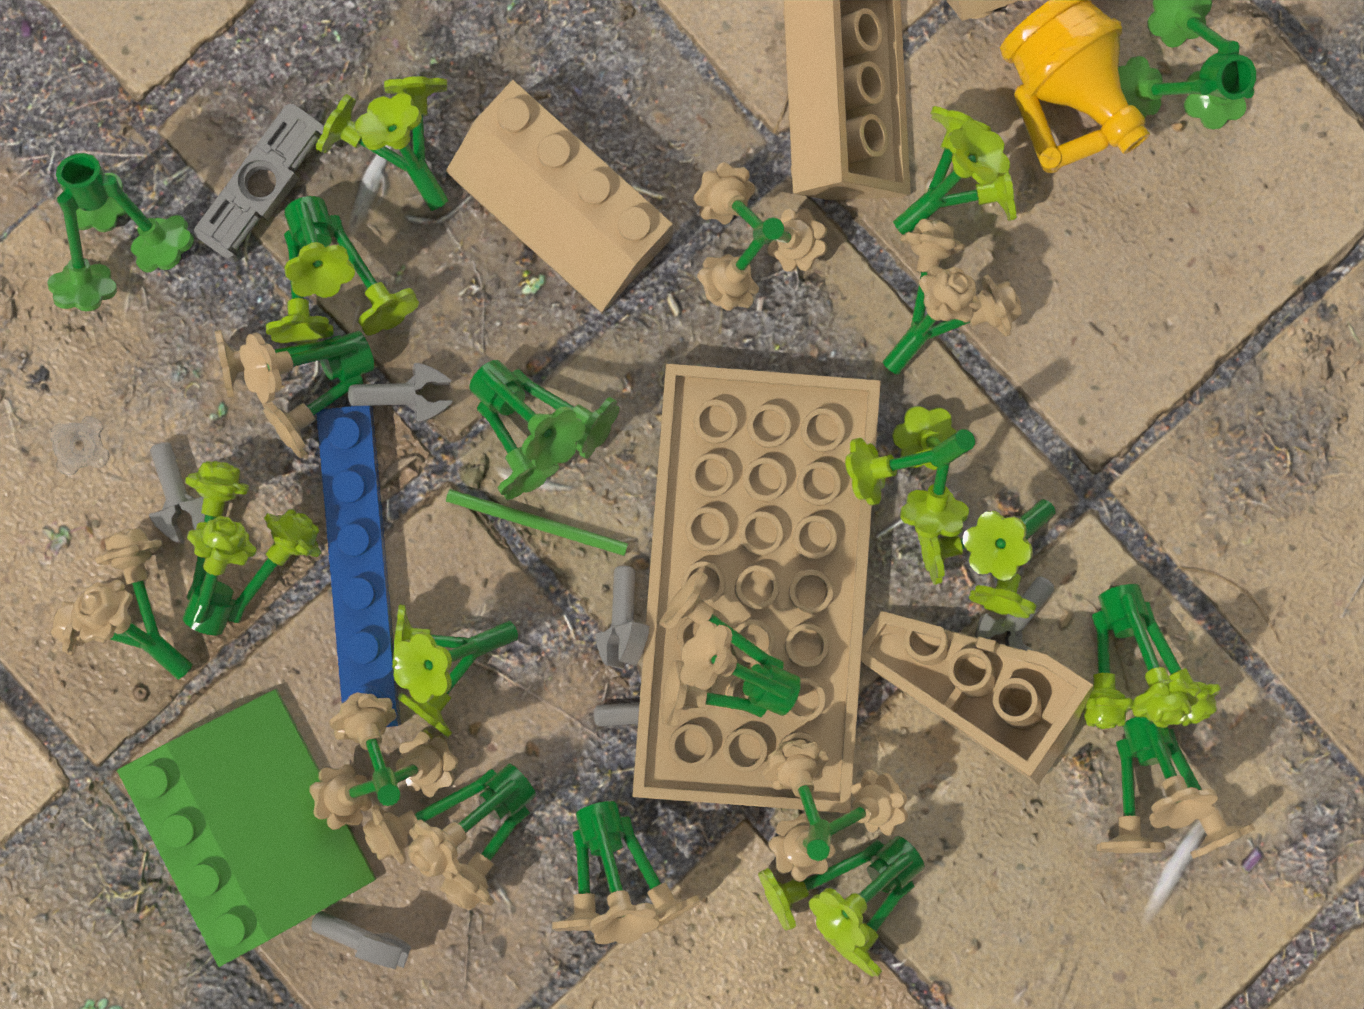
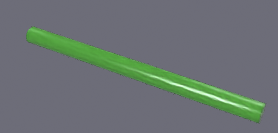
(536, 522)

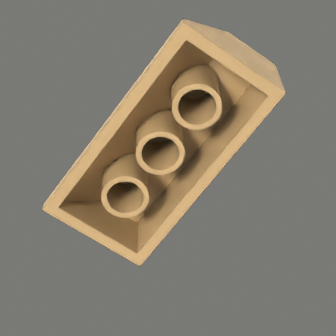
(846, 99)
(558, 197)

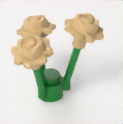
(436, 849)

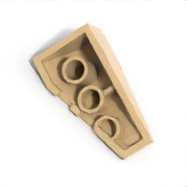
(995, 694)

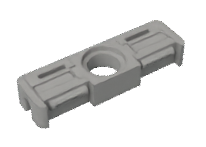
(278, 151)

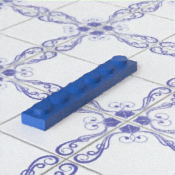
(357, 553)

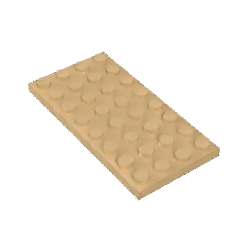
(767, 511)

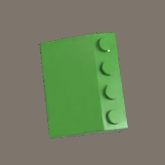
(241, 827)

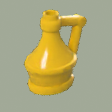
(1071, 58)

